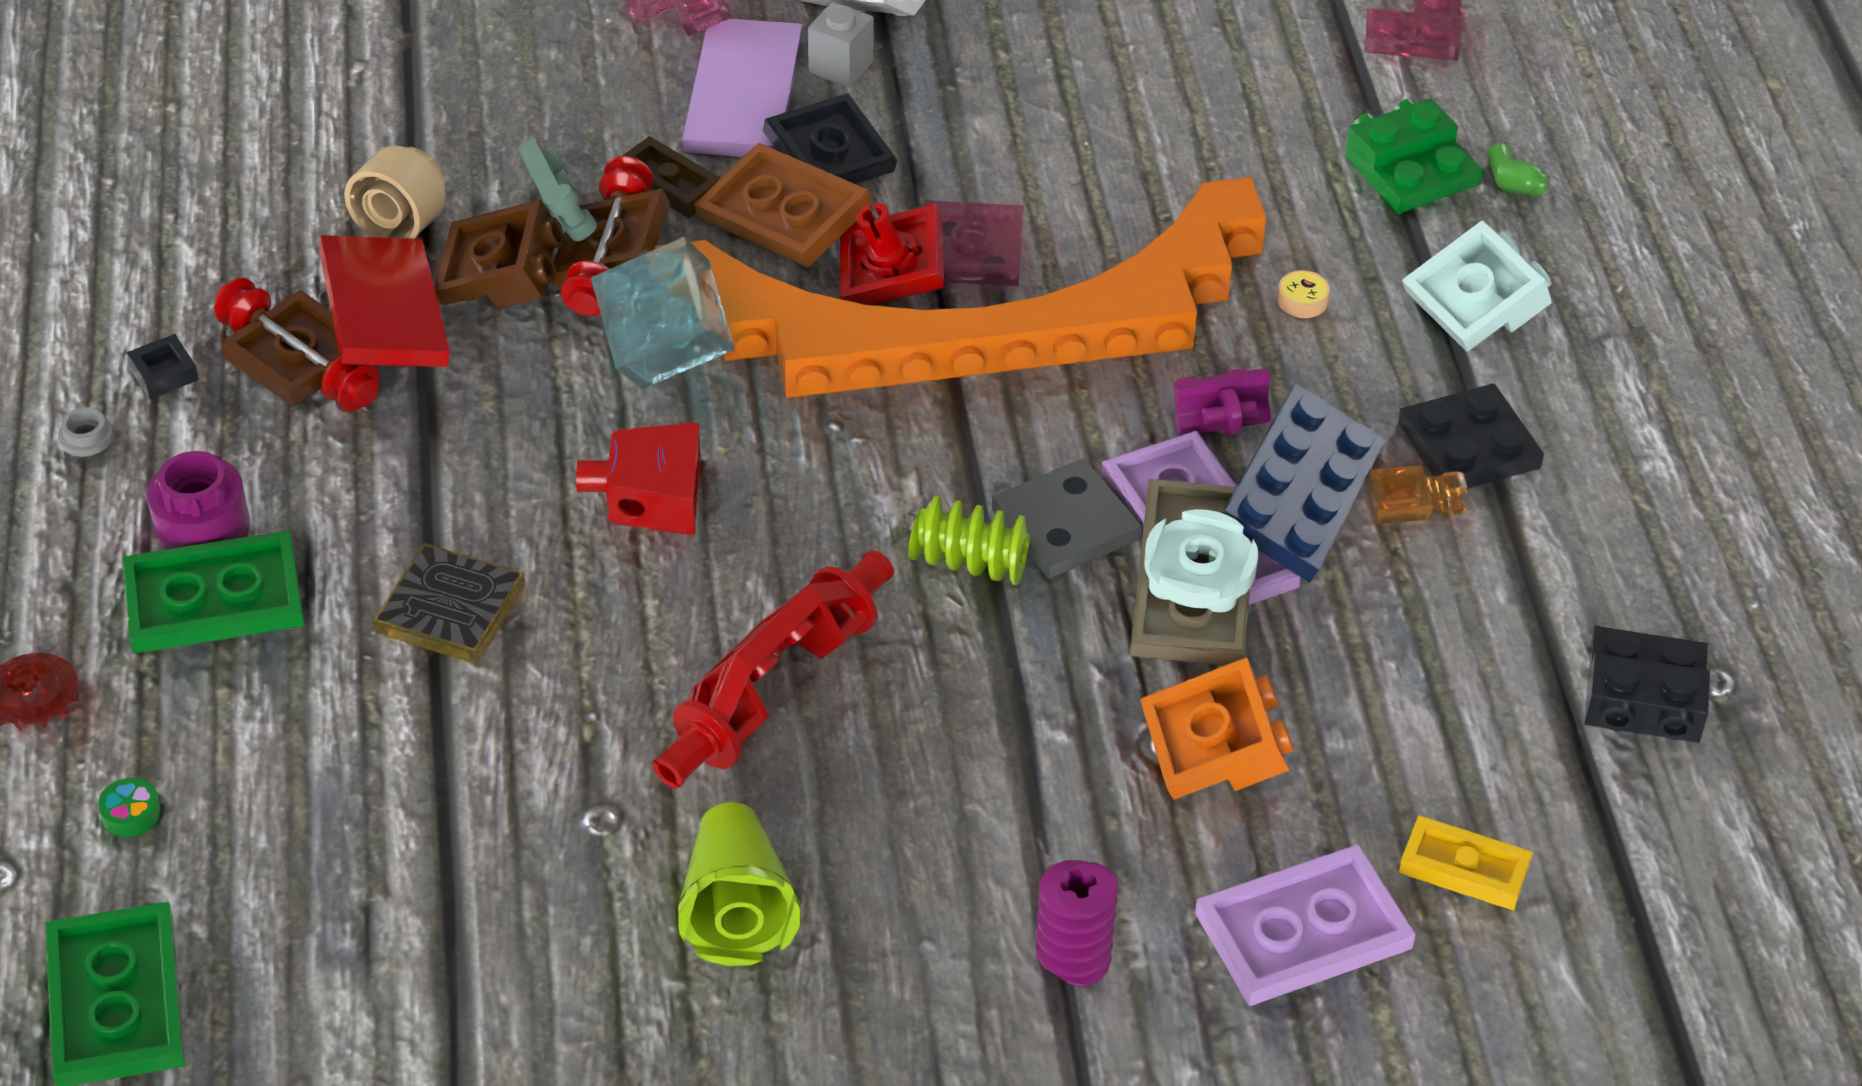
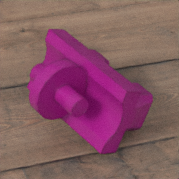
(1222, 402)

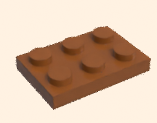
(783, 204)

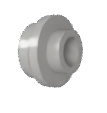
(85, 432)

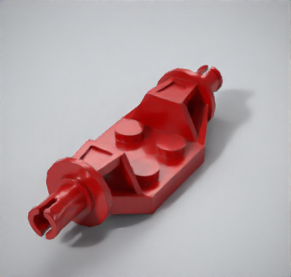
(815, 618)

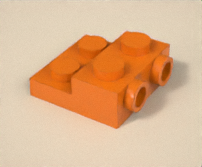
(1217, 730)

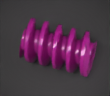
(1076, 921)

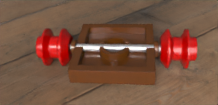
(626, 228)
(290, 347)

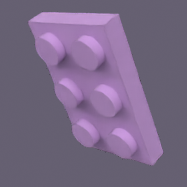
(1304, 924)

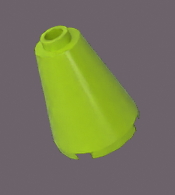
(736, 891)

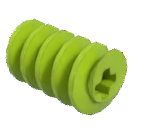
(970, 541)

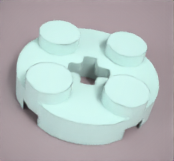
(1194, 584)

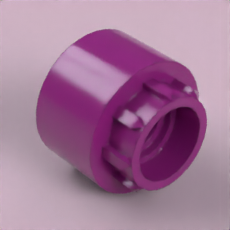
(197, 501)

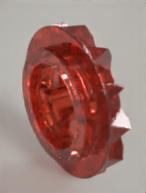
(19, 678)

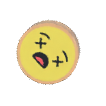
(1303, 294)

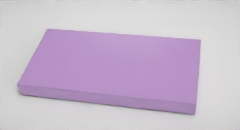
(739, 82)
(1191, 461)

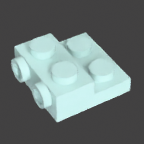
(1479, 286)

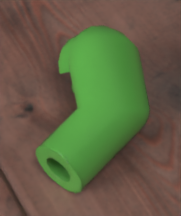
(1513, 175)

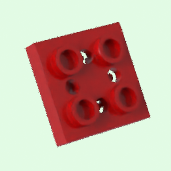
(891, 246)

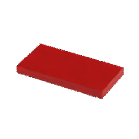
(383, 301)

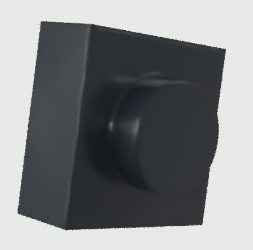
(162, 366)

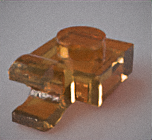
(1408, 495)

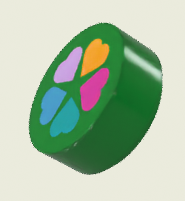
(129, 807)

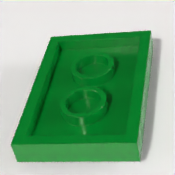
(211, 591)
(113, 995)

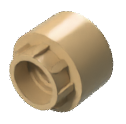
(396, 193)

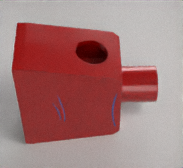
(649, 477)

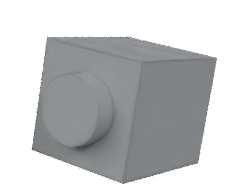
(840, 44)

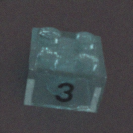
(662, 313)

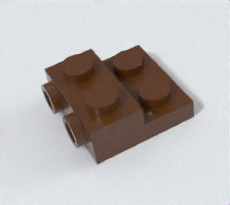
(500, 256)

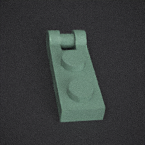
(557, 189)

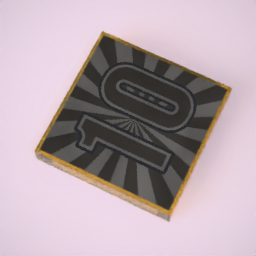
(449, 603)

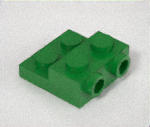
(1411, 155)

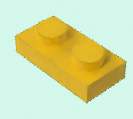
(1466, 862)

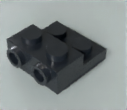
(1647, 684)

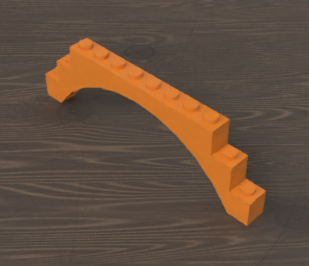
(1123, 312)

